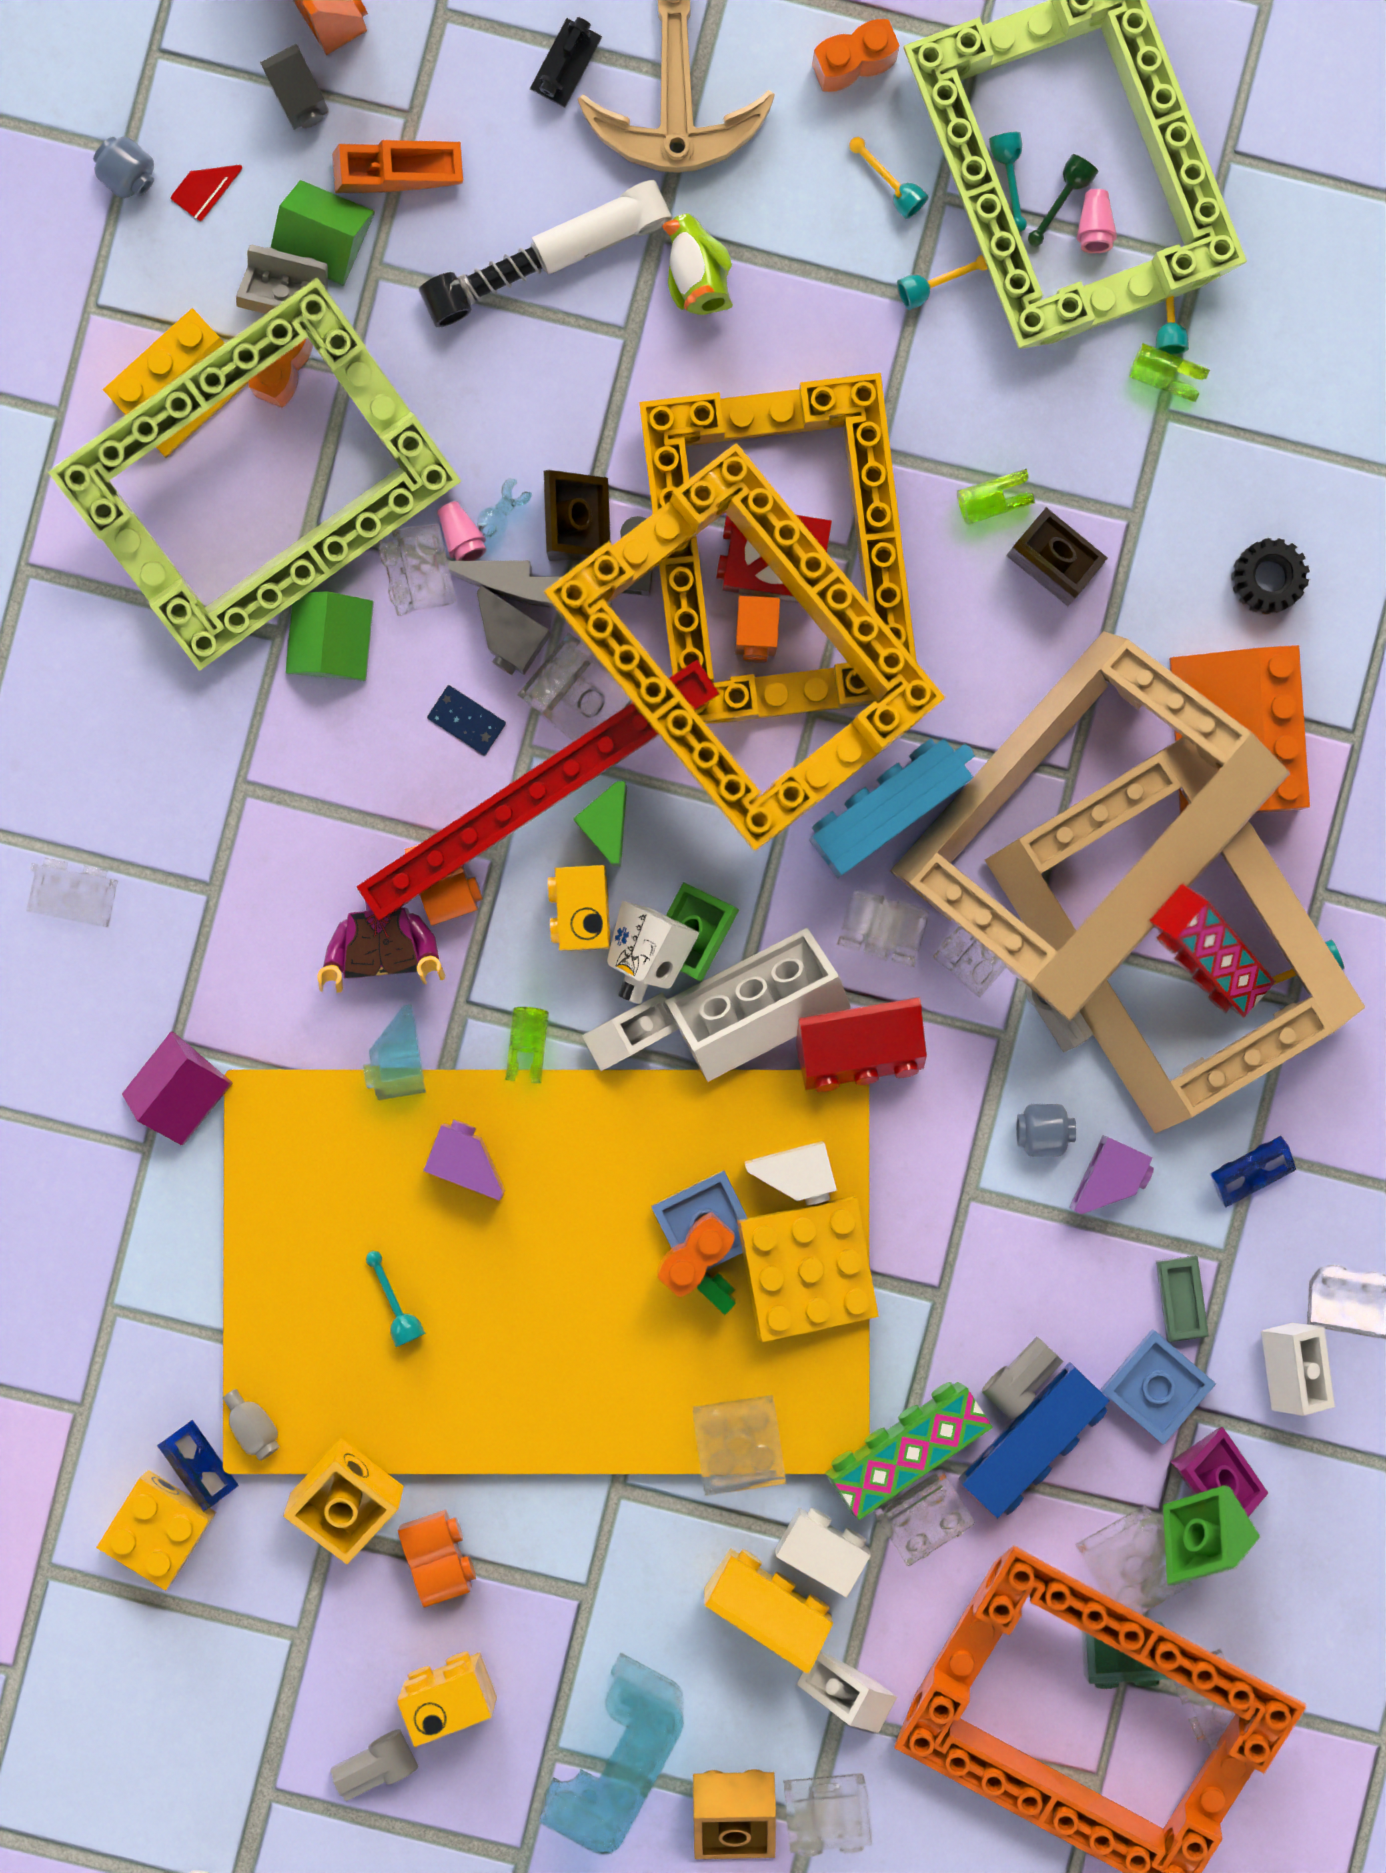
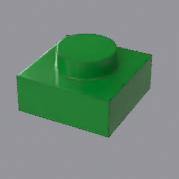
(717, 1291)

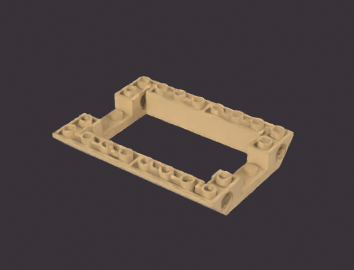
(1240, 787)
(1210, 1079)

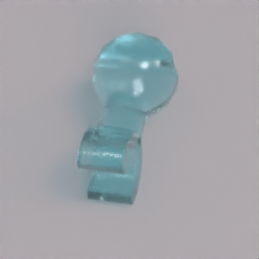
(496, 516)

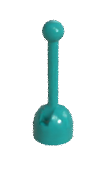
(1007, 149)
(404, 1326)

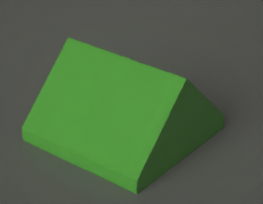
(321, 228)
(330, 636)
(605, 821)
(708, 917)
(1205, 1535)

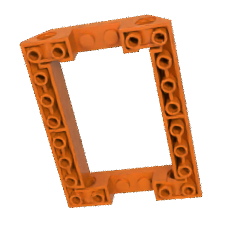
(1054, 1801)

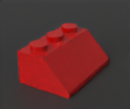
(861, 1044)

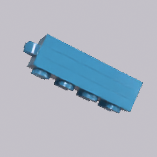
(891, 807)

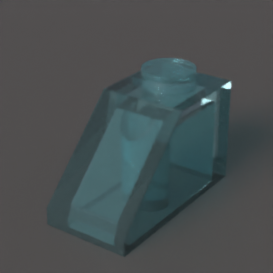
(396, 1059)

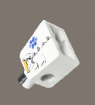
(648, 949)

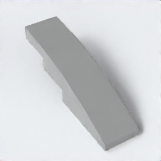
(506, 579)

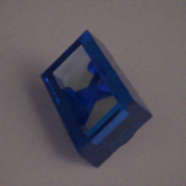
(1253, 1171)
(197, 1465)

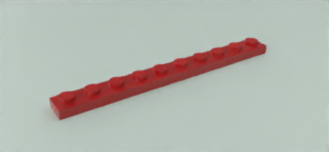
(523, 800)

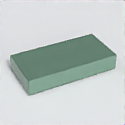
(1182, 1298)

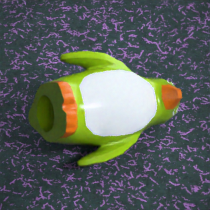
(697, 267)

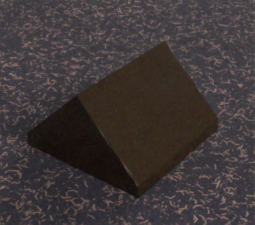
(575, 514)
(1057, 556)

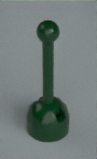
(1077, 175)

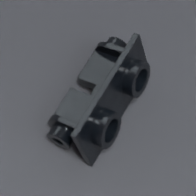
(566, 61)

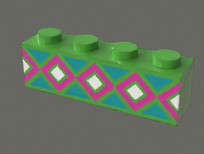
(908, 1449)

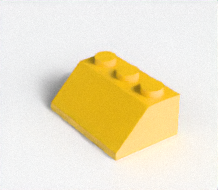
(162, 363)
(768, 1608)

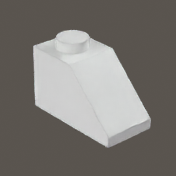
(630, 1032)
(797, 1172)
(848, 1693)

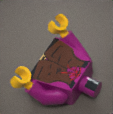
(378, 948)

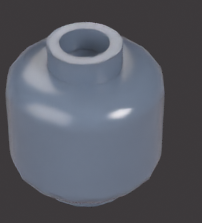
(124, 167)
(1045, 1130)

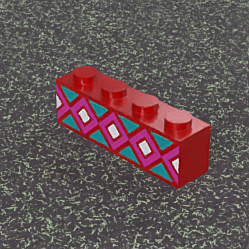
(1211, 951)

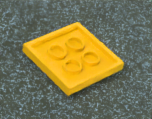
(807, 1269)

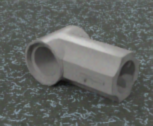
(1065, 1032)
(1015, 1386)
(384, 1761)

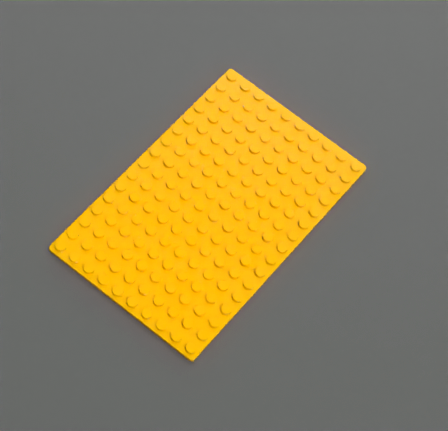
(535, 1308)

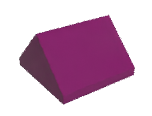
(175, 1090)
(1218, 1463)

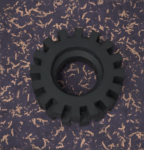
(1294, 571)

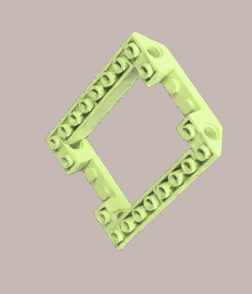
(1167, 130)
(214, 629)

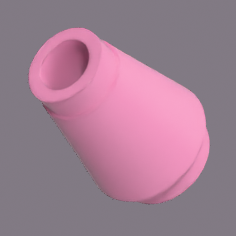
(1096, 223)
(460, 533)

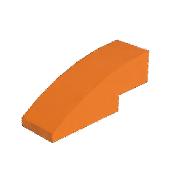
(396, 166)

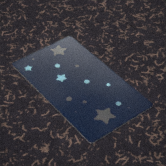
(466, 720)

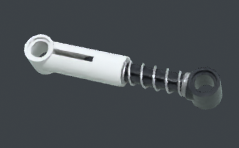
(636, 212)

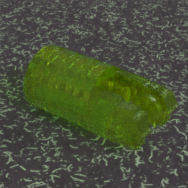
(1158, 370)
(988, 499)
(527, 1036)

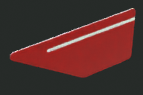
(203, 189)

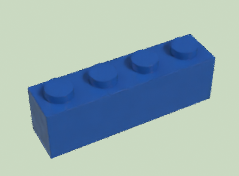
(1034, 1440)

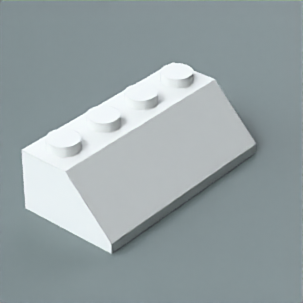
(756, 1003)

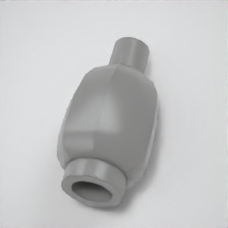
(251, 1426)

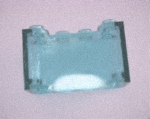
(604, 1808)

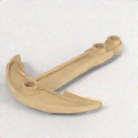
(652, 146)

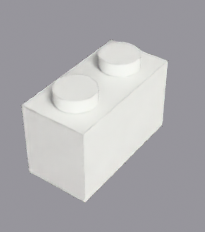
(1297, 1369)
(823, 1551)

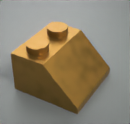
(734, 1815)

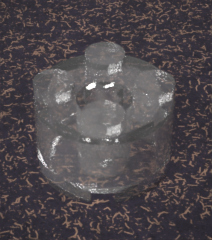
(883, 928)

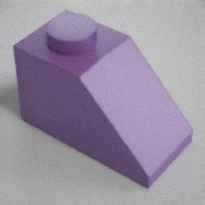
(464, 1160)
(1111, 1176)

